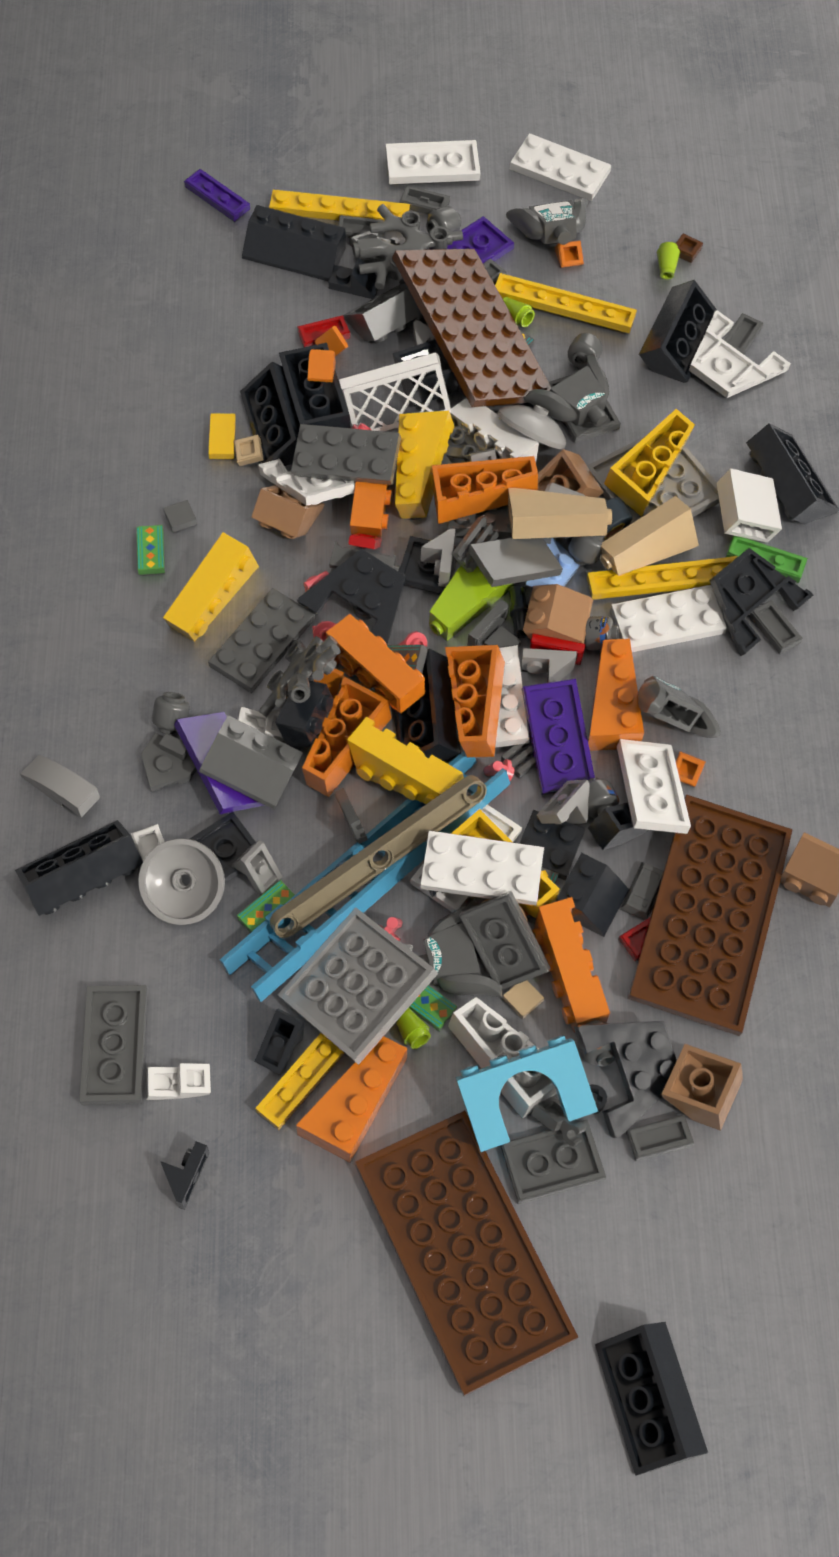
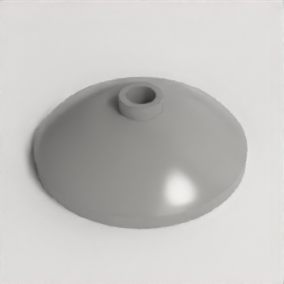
(534, 424)
(163, 886)

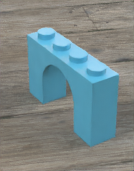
(483, 1086)

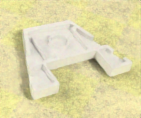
(726, 367)
(305, 489)

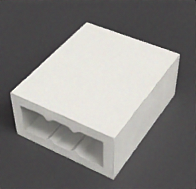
(748, 505)

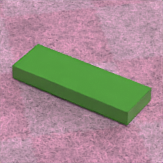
(784, 562)

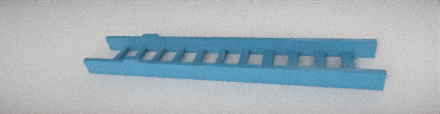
(380, 884)

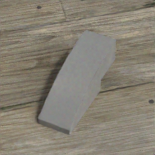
(61, 785)

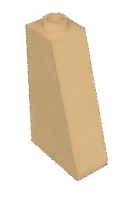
(556, 514)
(651, 538)

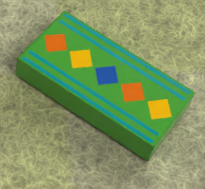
(150, 549)
(256, 912)
(433, 1008)

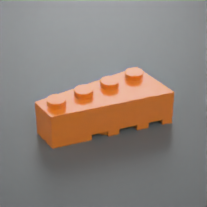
(479, 485)
(369, 508)
(376, 664)
(476, 692)
(615, 698)
(330, 753)
(570, 964)
(351, 1104)

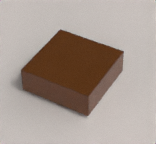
(688, 247)

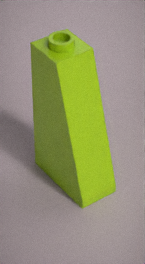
(462, 602)

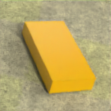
(222, 436)

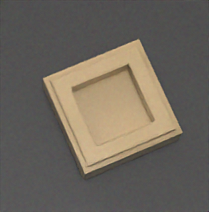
(248, 450)
(523, 998)

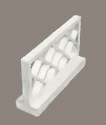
(391, 374)

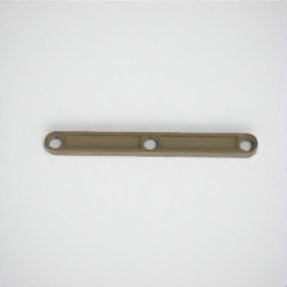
(362, 868)

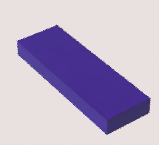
(217, 195)

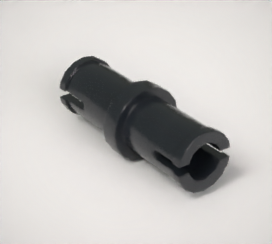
(518, 609)

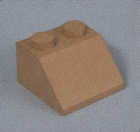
(570, 472)
(284, 512)
(557, 613)
(813, 870)
(703, 1086)

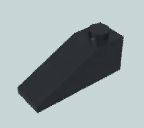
(614, 827)

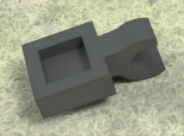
(551, 1116)

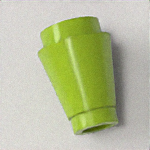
(667, 259)
(521, 312)
(413, 1029)

